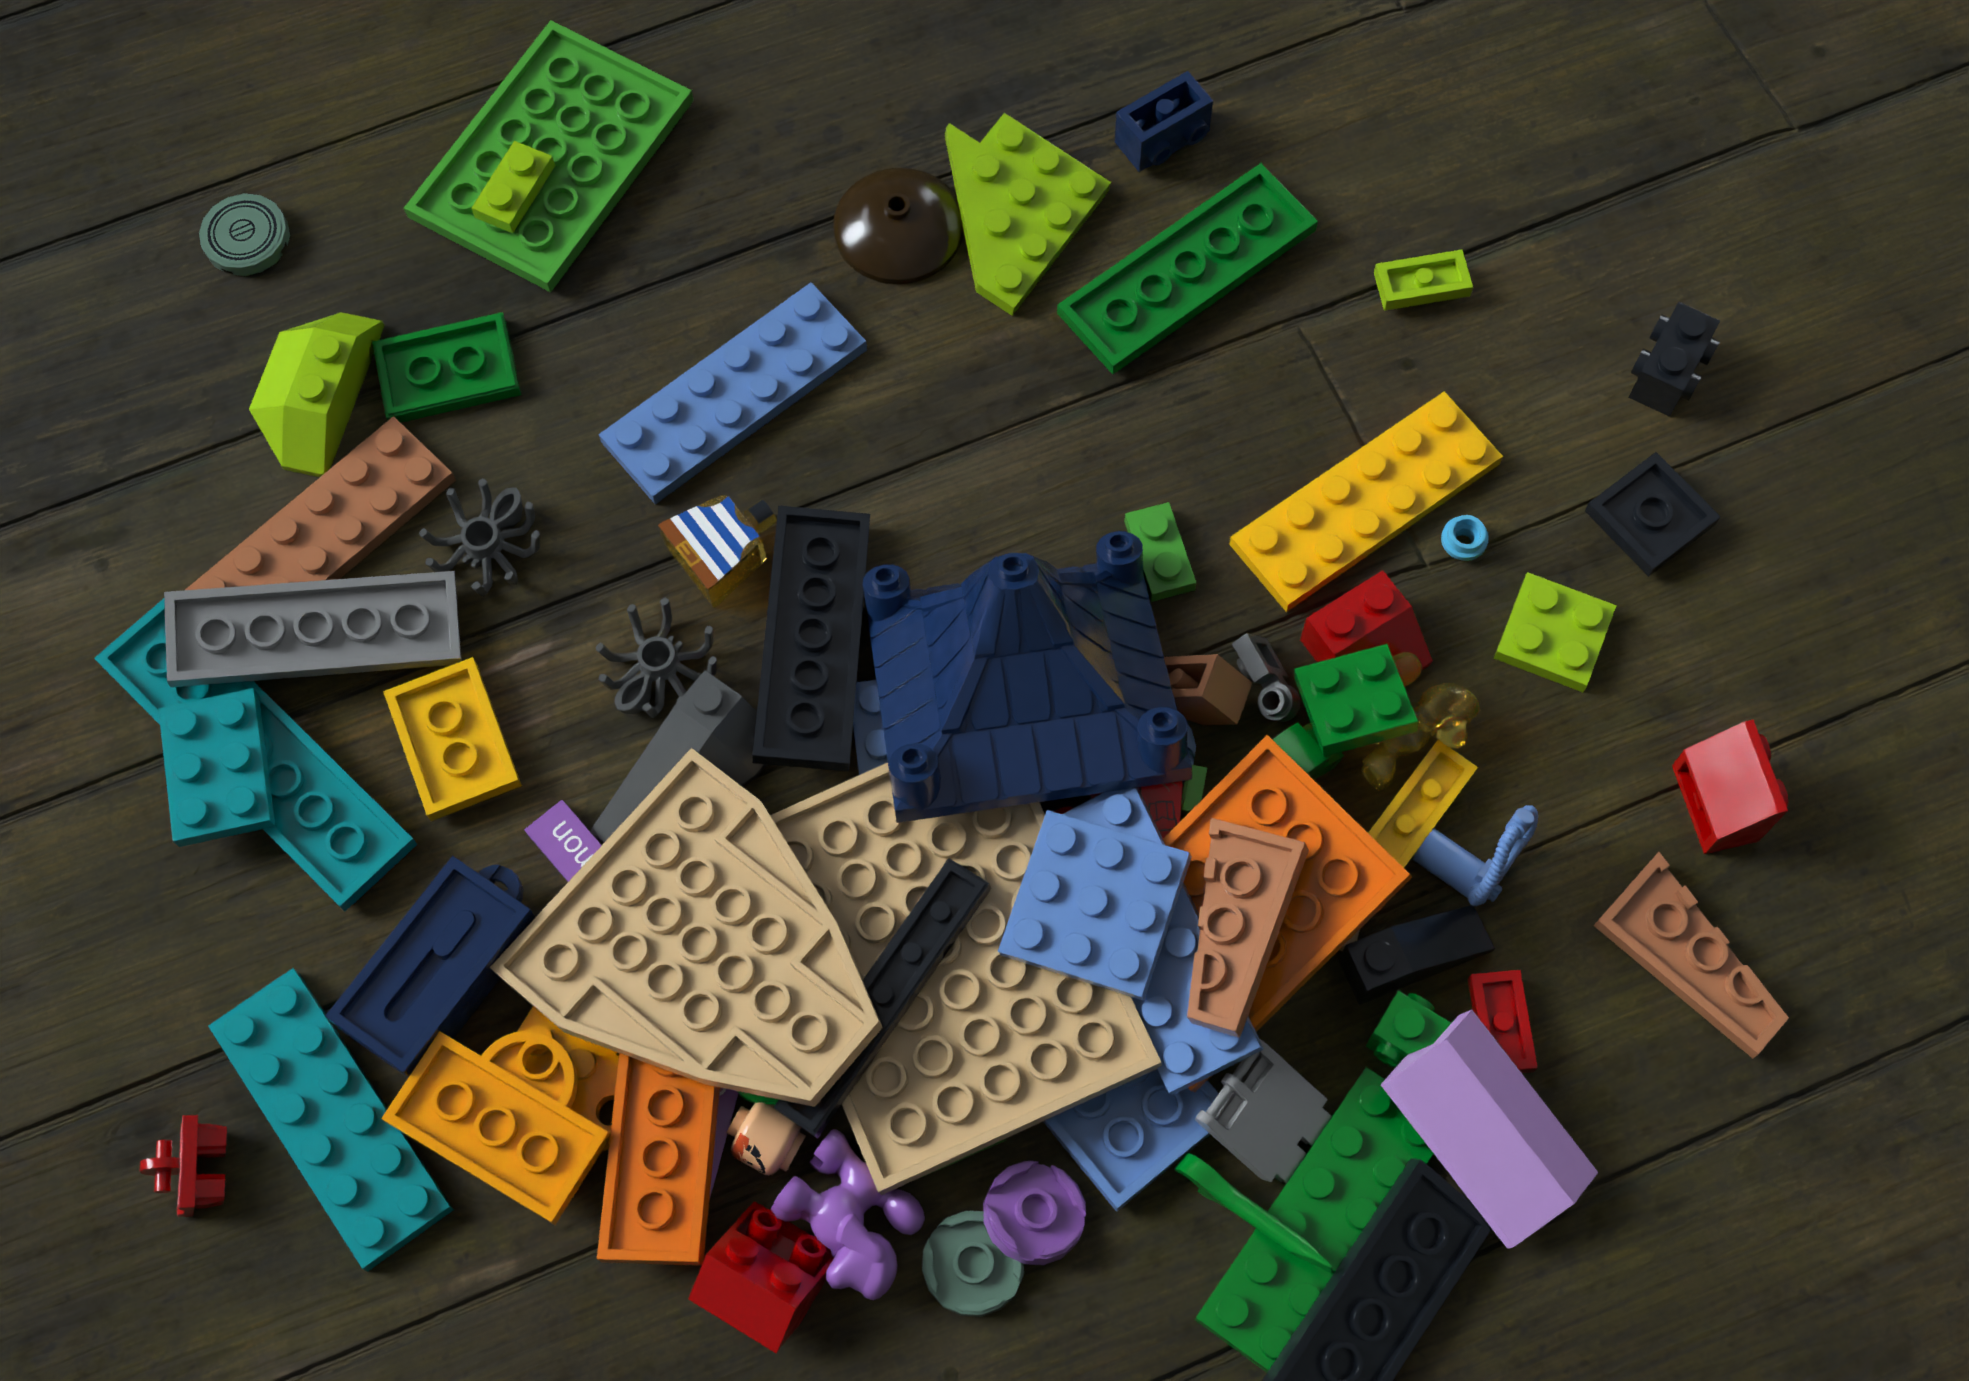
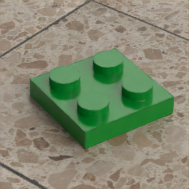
(1355, 700)

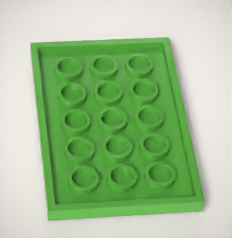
(585, 110)

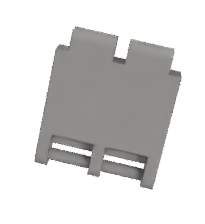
(1266, 1114)

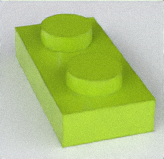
(513, 187)
(1423, 280)

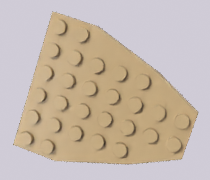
(700, 948)

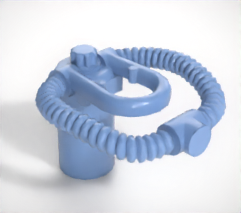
(1467, 872)

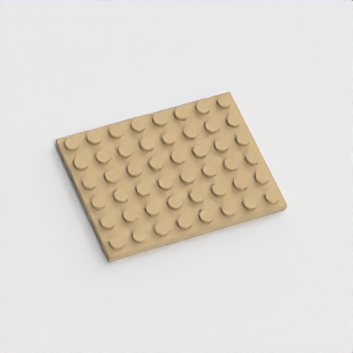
(987, 1035)

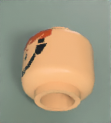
(764, 1138)

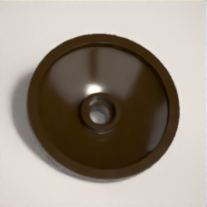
(902, 243)

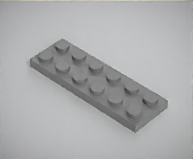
(311, 628)

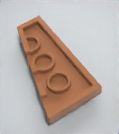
(1677, 944)

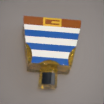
(718, 544)

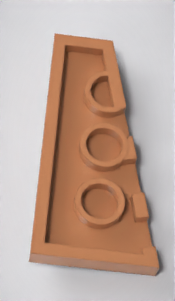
(1243, 908)

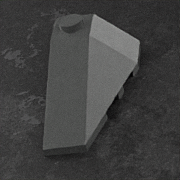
(707, 719)

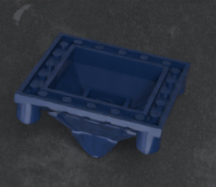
(1023, 683)

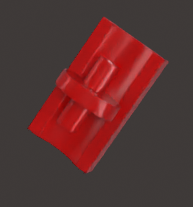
(193, 1188)

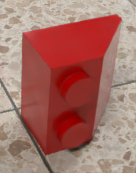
(1364, 619)

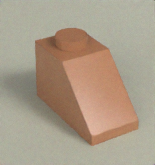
(1207, 689)

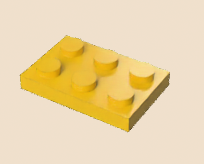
(452, 739)

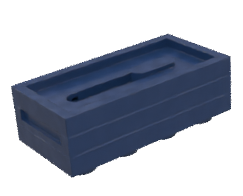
(434, 964)

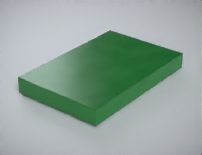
(446, 368)

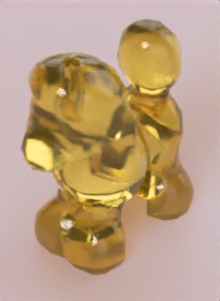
(1441, 712)

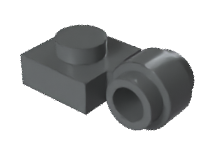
(1263, 667)

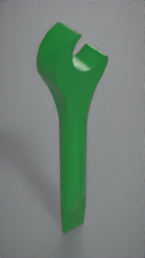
(1217, 1189)

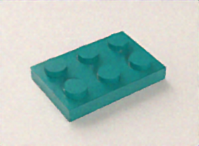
(216, 767)

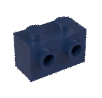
(1163, 121)

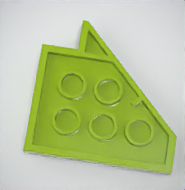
(1017, 206)

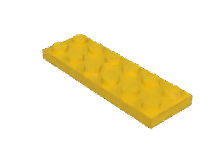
(1365, 501)

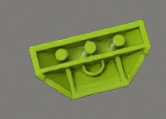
(313, 389)

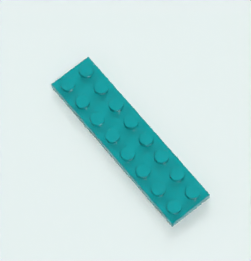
(318, 809)

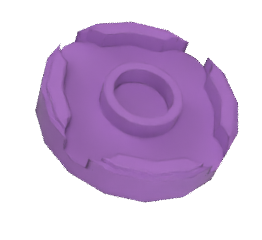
(1034, 1213)

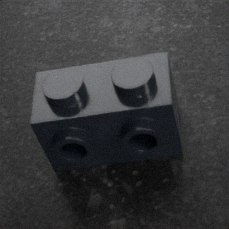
(1670, 367)

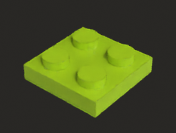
(1555, 632)

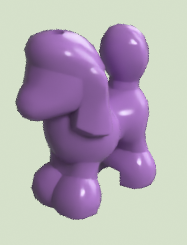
(837, 1218)

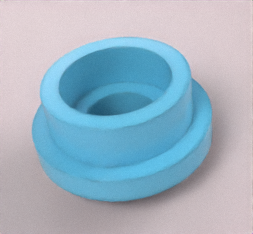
(1470, 527)

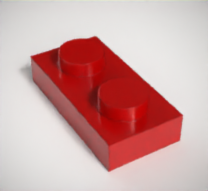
(1502, 1008)

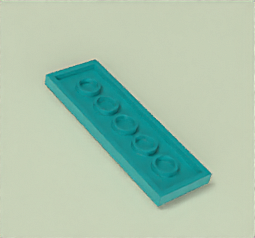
(330, 1119)

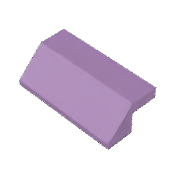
(1490, 1130)

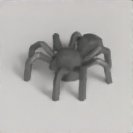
(485, 537)
(657, 662)

